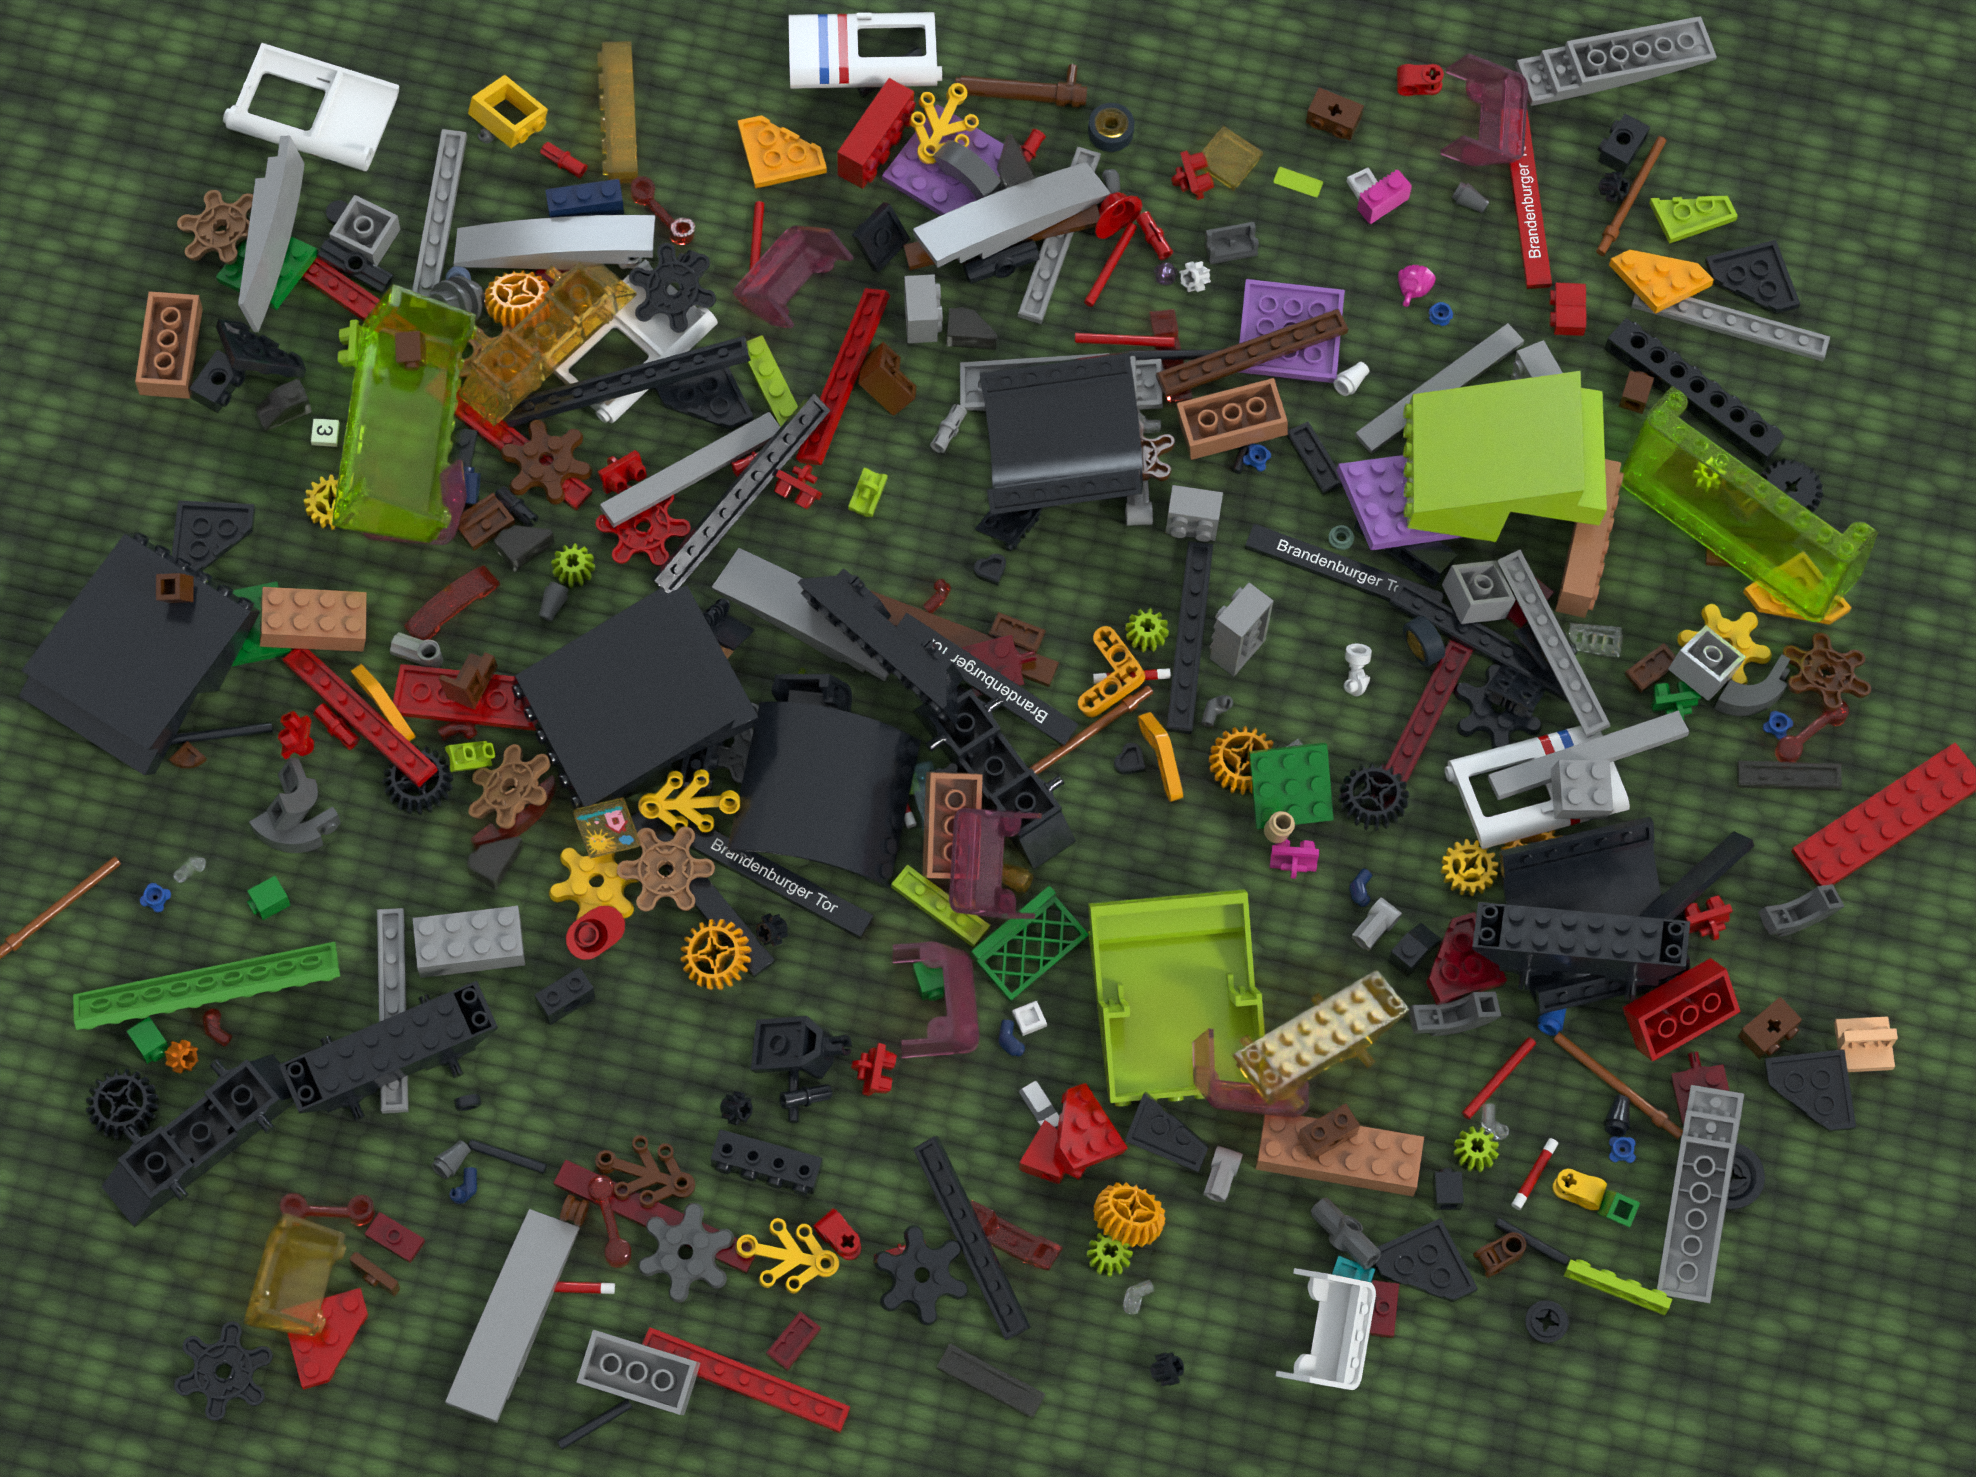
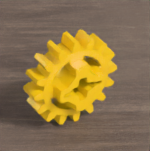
(321, 499)
(1475, 877)

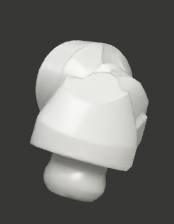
(1357, 656)

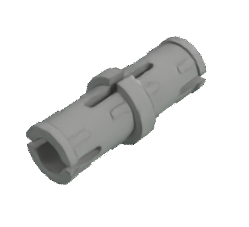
(948, 428)

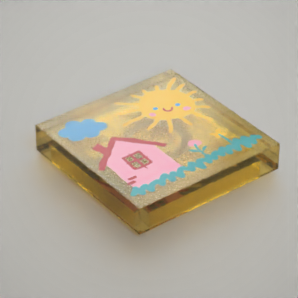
(606, 827)

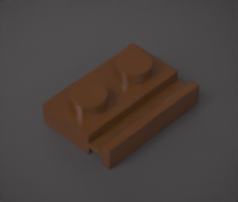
(484, 521)

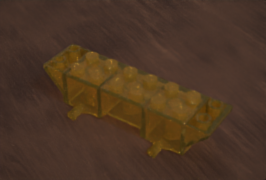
(531, 351)
(1319, 1038)

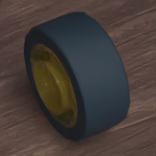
(1111, 115)
(1424, 641)

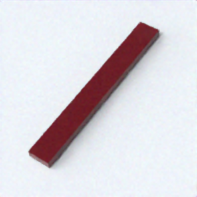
(1427, 712)
(576, 1179)

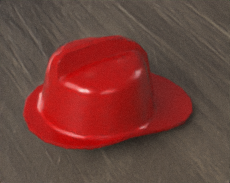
(1116, 213)
(595, 932)

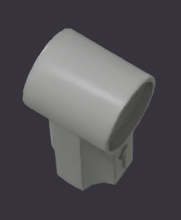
(1139, 509)
(416, 649)
(1380, 919)
(1224, 1168)

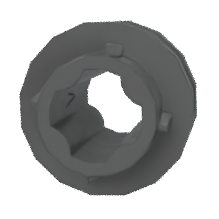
(461, 294)

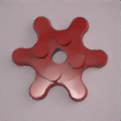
(652, 542)

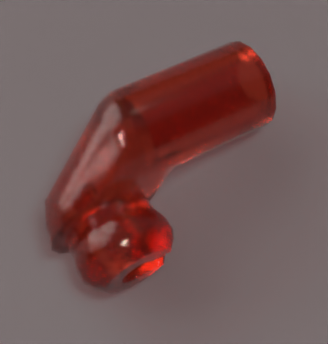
(943, 590)
(454, 727)
(212, 1028)

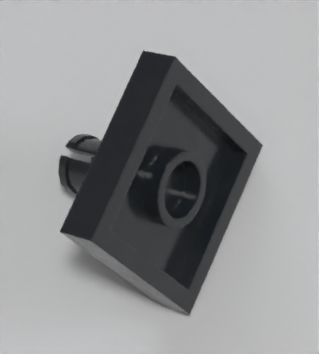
(880, 237)

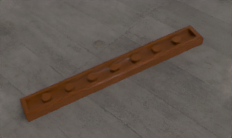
(1088, 218)
(1251, 353)
(1038, 671)

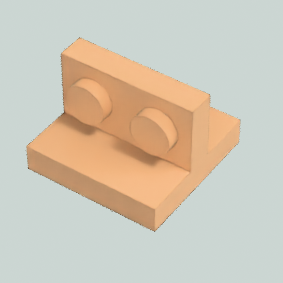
(1866, 1043)

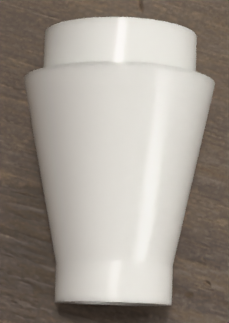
(1350, 379)

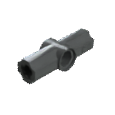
(1345, 1233)

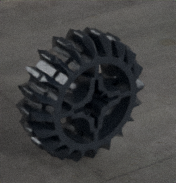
(424, 800)
(1357, 805)
(129, 1085)

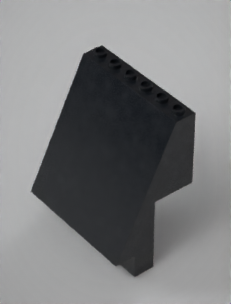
(131, 664)
(633, 698)

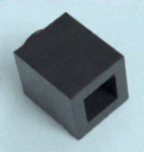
(1447, 1190)

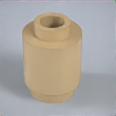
(1279, 827)

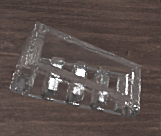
(1596, 630)

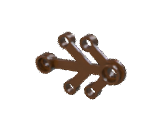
(647, 1175)

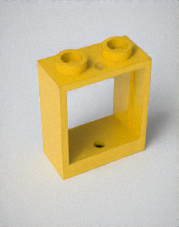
(504, 88)

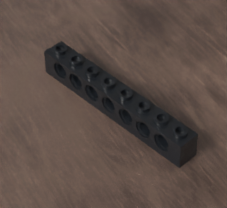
(1699, 404)

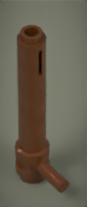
(1060, 93)

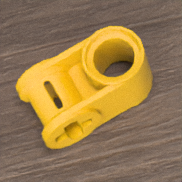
(1582, 1189)

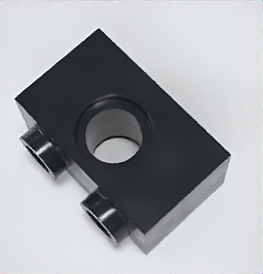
(1621, 156)
(204, 388)
(564, 996)

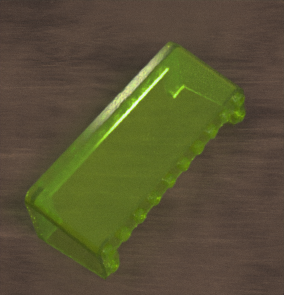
(401, 420)
(1743, 514)

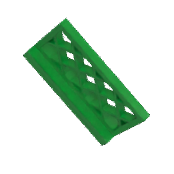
(1009, 931)

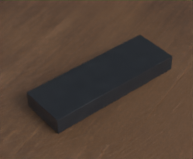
(1314, 458)

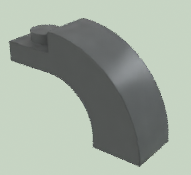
(967, 168)
(1753, 699)
(299, 796)
(299, 839)
(1801, 912)
(1455, 1016)

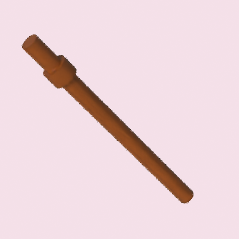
(1612, 231)
(1127, 704)
(15, 941)
(1658, 1118)

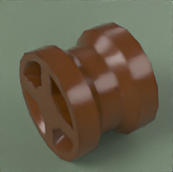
(574, 1210)

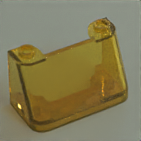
(294, 1276)

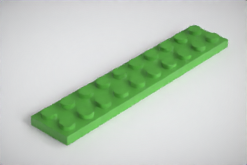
(205, 986)

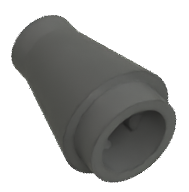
(1469, 197)
(553, 599)
(449, 1161)

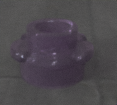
(1165, 273)

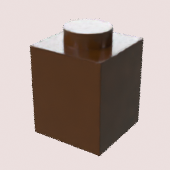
(410, 350)
(1636, 391)
(174, 588)

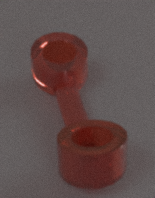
(643, 193)
(1791, 747)
(601, 1190)
(359, 1209)

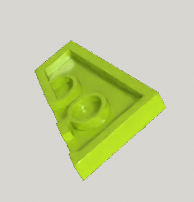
(1689, 217)

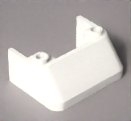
(1339, 1331)

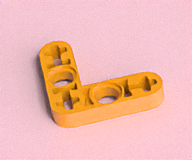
(1121, 669)
(378, 694)
(1161, 743)

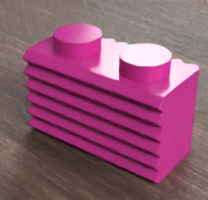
(1384, 196)

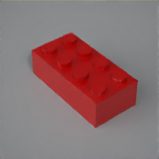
(876, 134)
(1681, 1009)

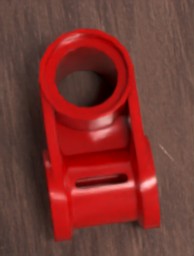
(1418, 79)
(836, 1232)

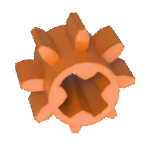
(181, 1056)

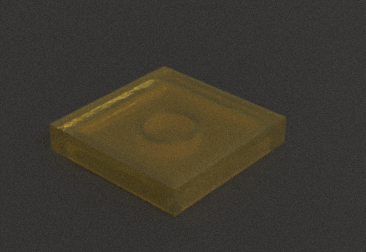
(1230, 157)

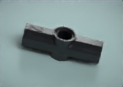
(342, 258)
(1001, 263)

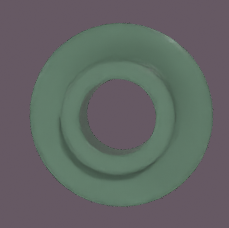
(1344, 531)

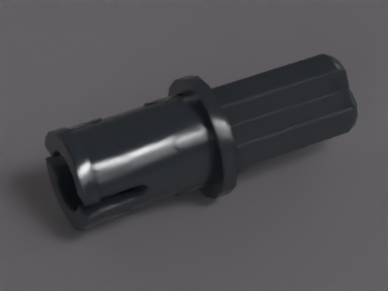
(516, 506)
(805, 1096)

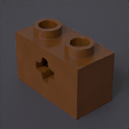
(1334, 114)
(1777, 1016)
(1328, 1131)

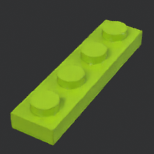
(770, 380)
(936, 904)
(1627, 1290)

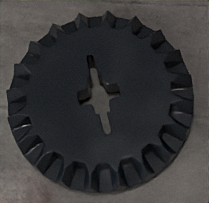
(1808, 489)
(1749, 1180)

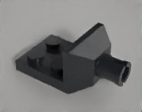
(796, 1045)

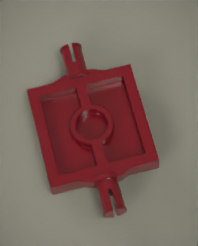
(1002, 657)
(1697, 1075)

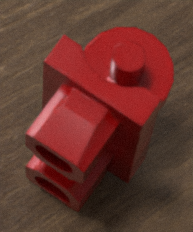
(1197, 183)
(621, 471)
(807, 494)
(295, 735)
(1710, 921)
(870, 1069)

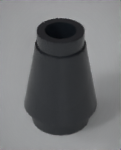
(1618, 1116)

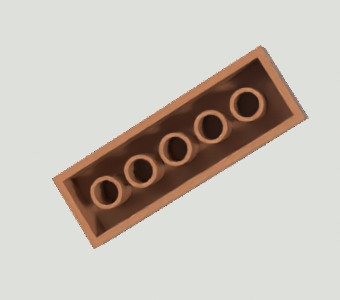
(1587, 553)
(1369, 1160)

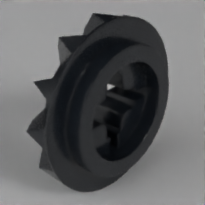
(1557, 1317)

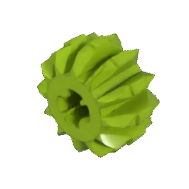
(569, 557)
(1147, 639)
(1478, 1139)
(1107, 1262)

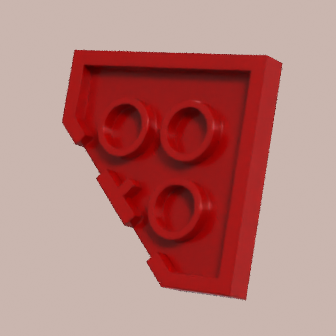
(1085, 1131)
(320, 1354)

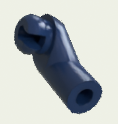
(1358, 889)
(1008, 1041)
(467, 1189)

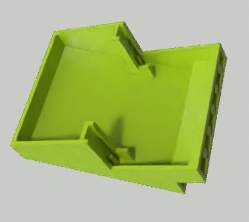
(1504, 451)
(1165, 978)

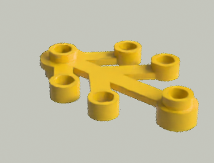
(940, 126)
(685, 802)
(791, 1256)

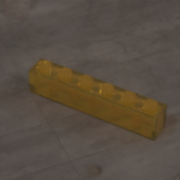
(619, 111)

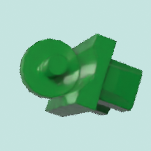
(1679, 702)

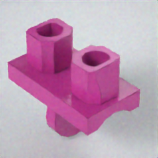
(1294, 858)

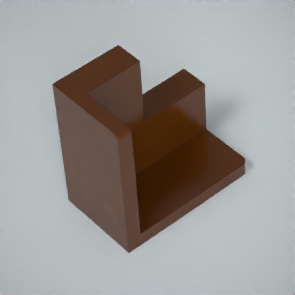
(885, 381)
(471, 680)

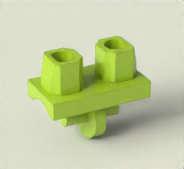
(351, 337)
(867, 493)
(470, 755)

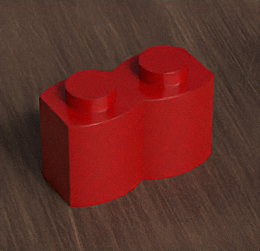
(1569, 309)

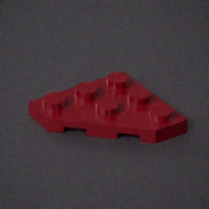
(1460, 969)

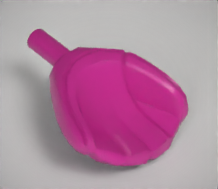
(1415, 282)

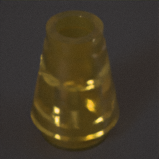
(1016, 877)

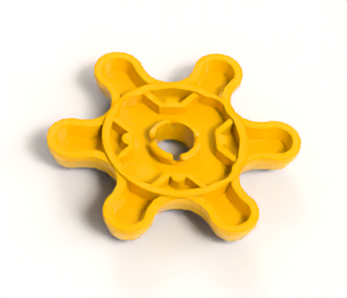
(1737, 633)
(588, 897)

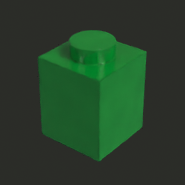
(267, 898)
(929, 981)
(148, 1040)
(1618, 1208)

